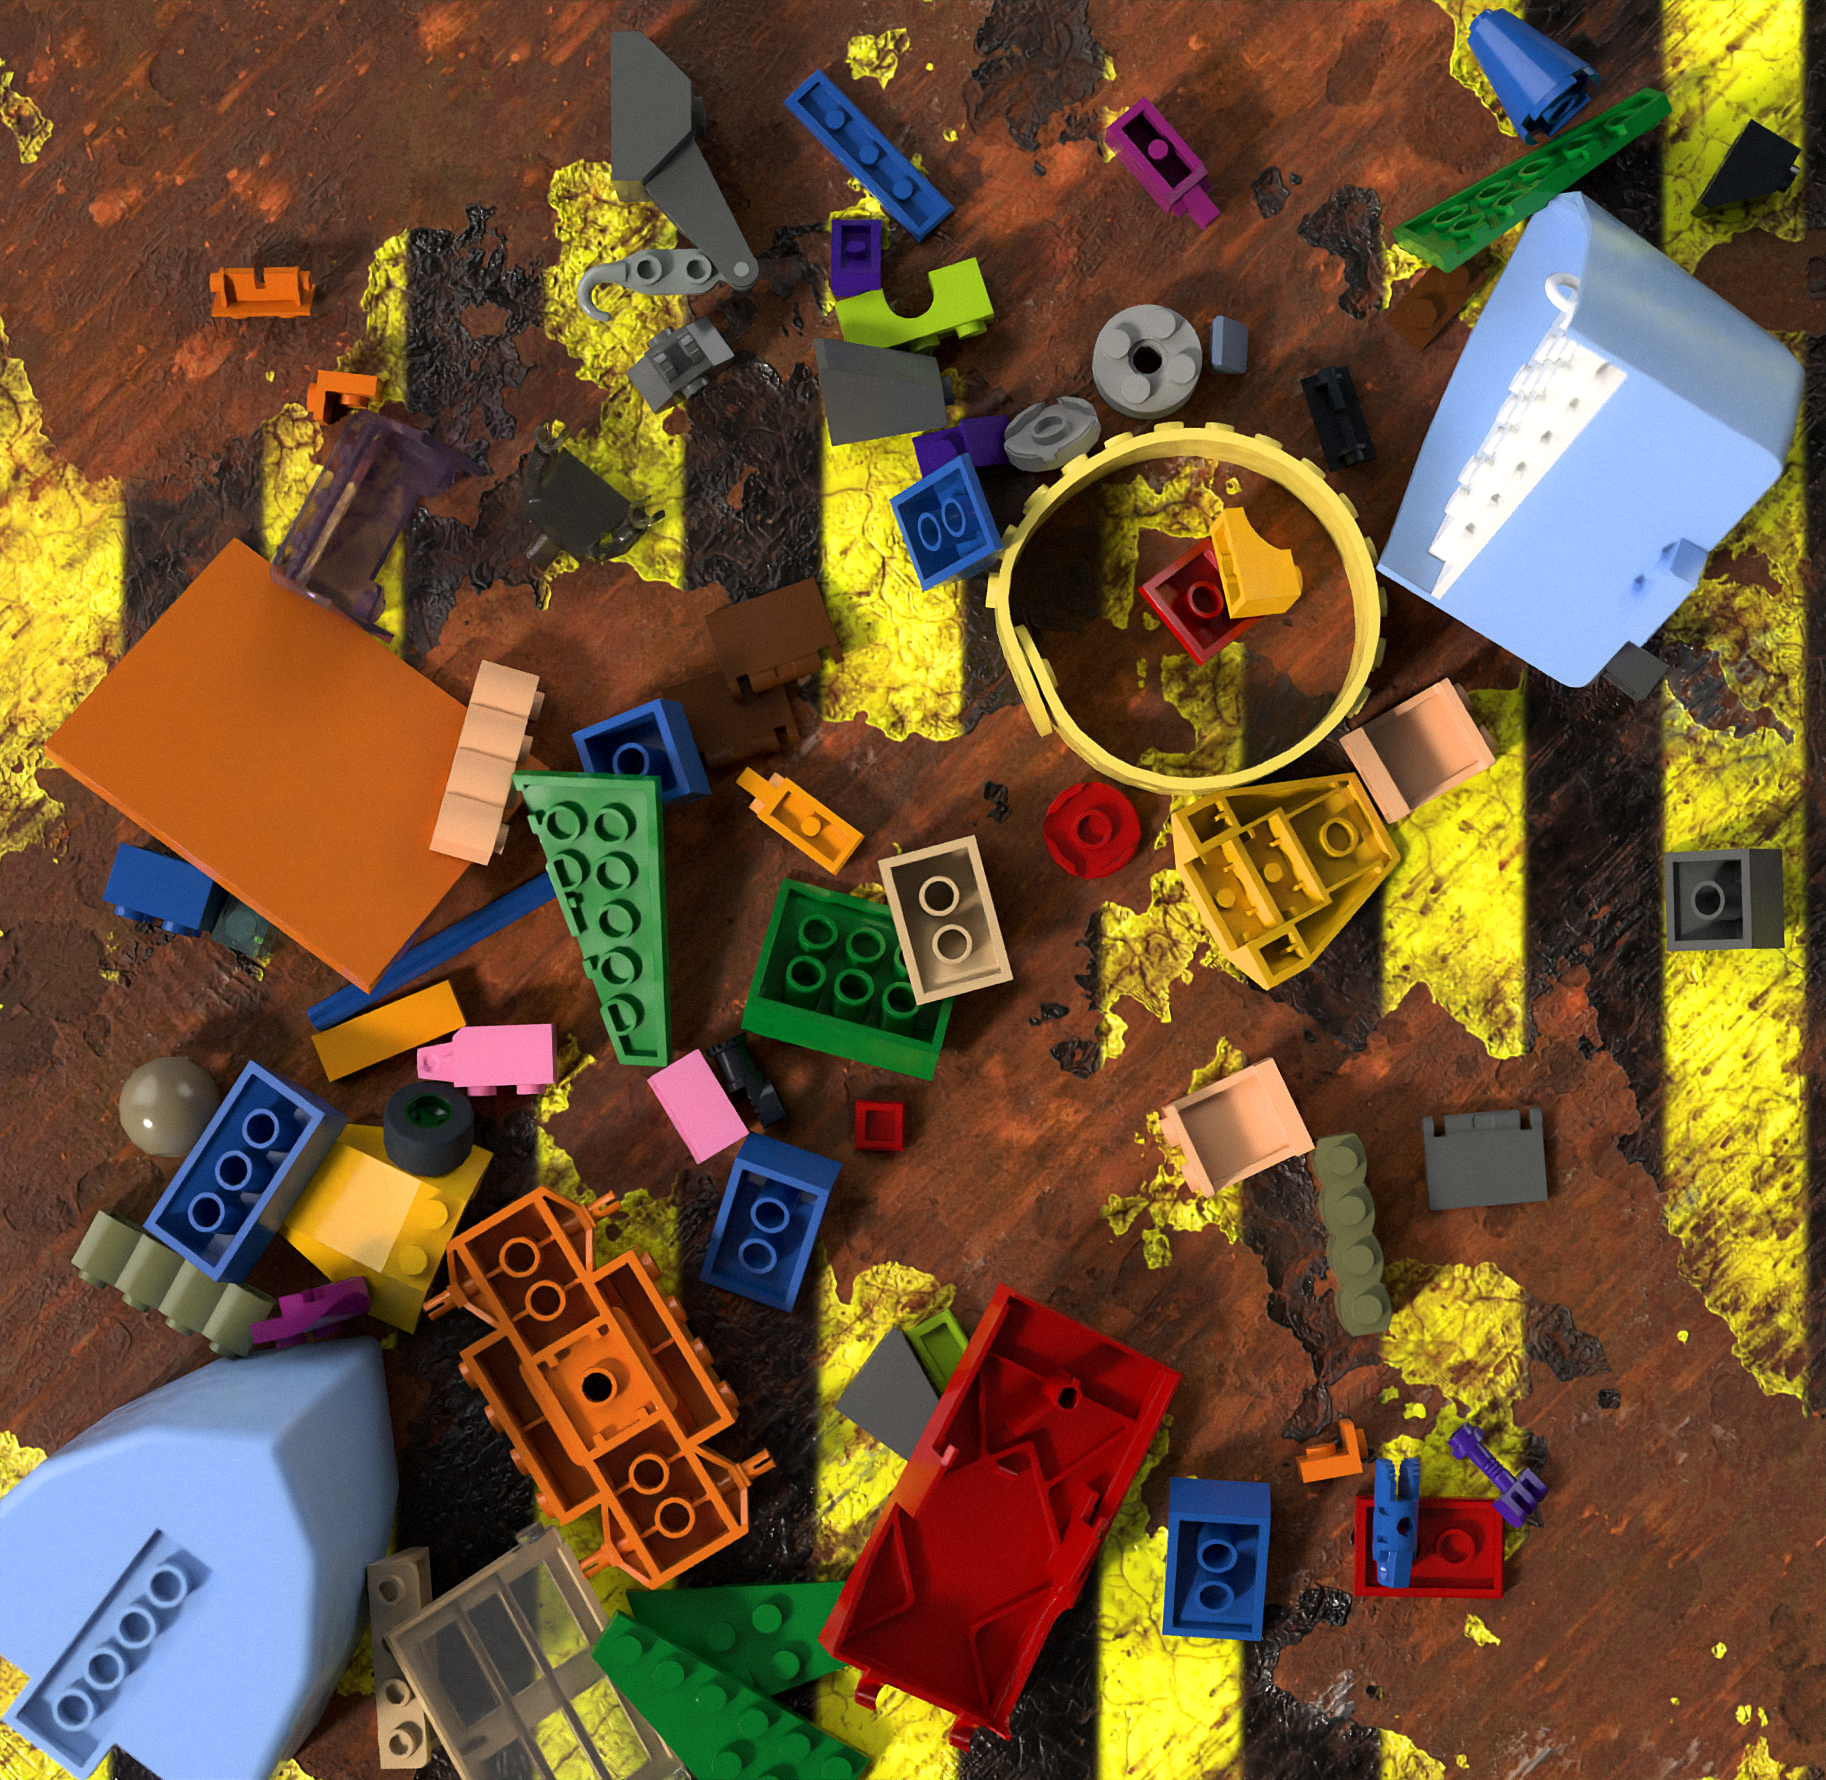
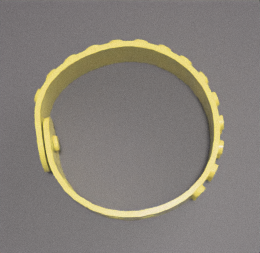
(1219, 442)

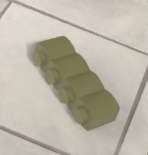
(1351, 1247)
(158, 1277)

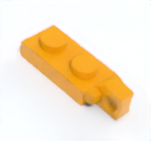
(801, 819)

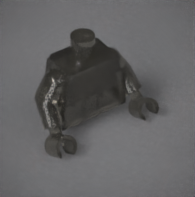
(576, 507)

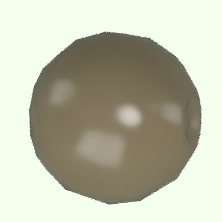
(168, 1105)

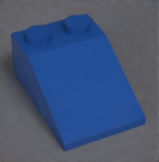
(947, 525)
(770, 1221)
(1216, 1559)

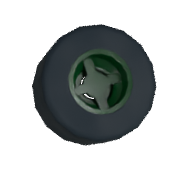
(428, 1128)

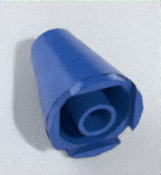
(1530, 73)

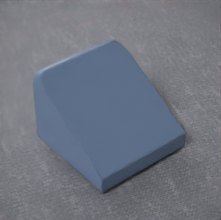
(1228, 346)

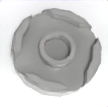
(1051, 435)

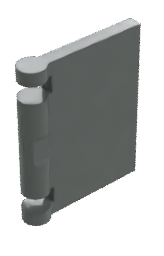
(1484, 1160)

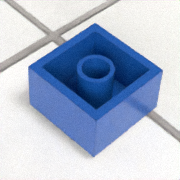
(648, 742)
(165, 887)

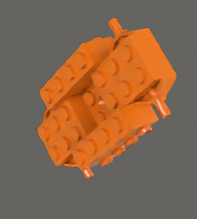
(642, 1447)

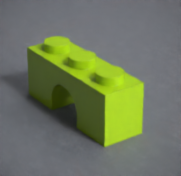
(957, 308)

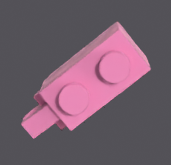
(494, 1057)

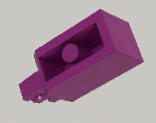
(1162, 163)

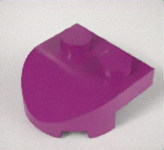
(315, 1311)

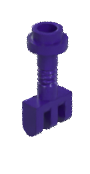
(1518, 1493)

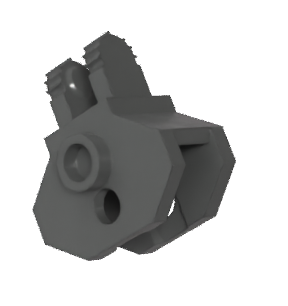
(680, 364)

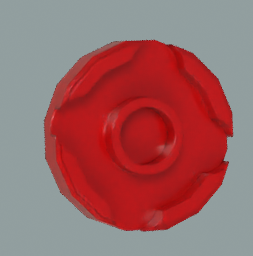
(1091, 830)

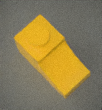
(1252, 572)

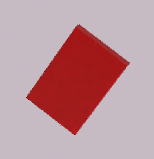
(1456, 1550)

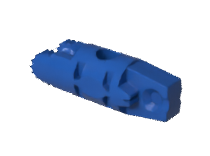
(1395, 1521)

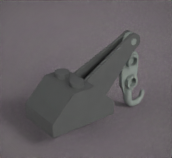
(660, 162)

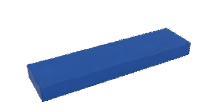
(869, 156)

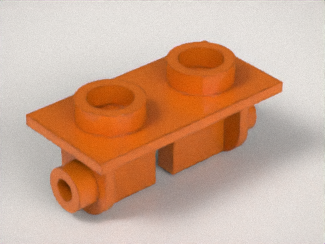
(284, 294)

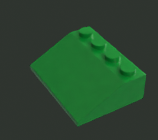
(841, 984)

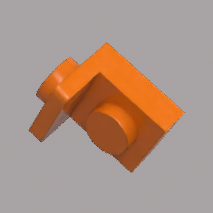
(350, 388)
(1326, 1462)

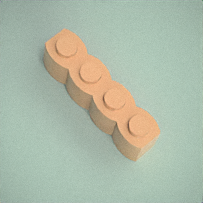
(483, 763)

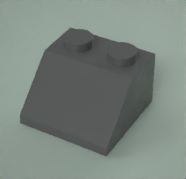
(1724, 900)

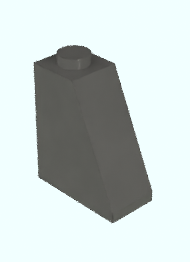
(879, 391)
(891, 1395)

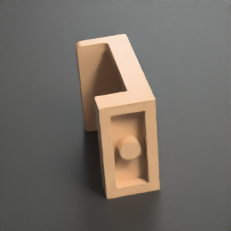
(1419, 749)
(1235, 1128)

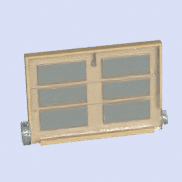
(514, 1677)

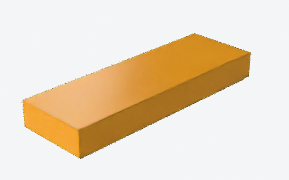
(389, 1030)

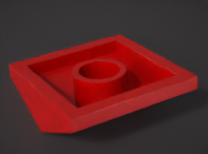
(1194, 604)

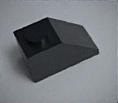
(1749, 172)

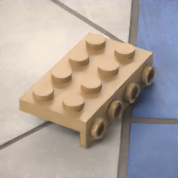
(396, 1591)

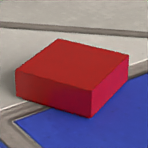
(880, 1125)

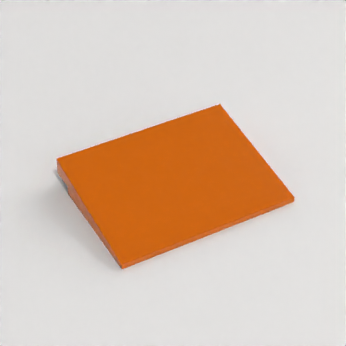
(281, 763)

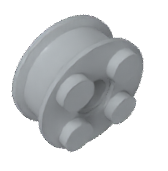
(1153, 331)

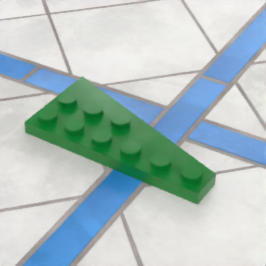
(1490, 207)
(611, 885)
(748, 1629)
(715, 1719)

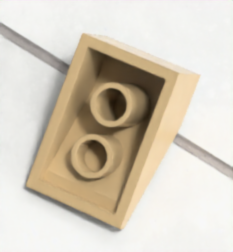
(945, 920)

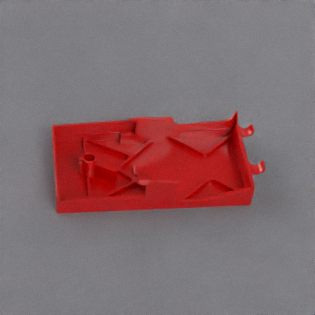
(998, 1512)

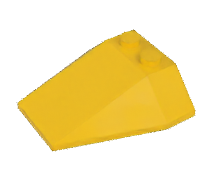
(1281, 868)
(381, 1221)

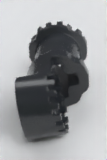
(741, 1072)

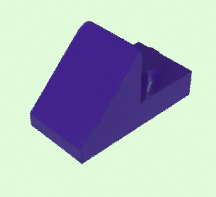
(855, 256)
(977, 436)

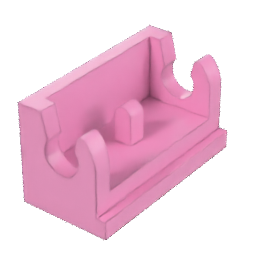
(697, 1106)

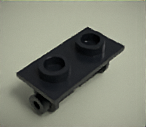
(1338, 418)

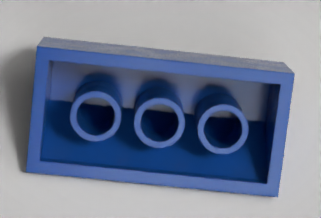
(245, 1173)

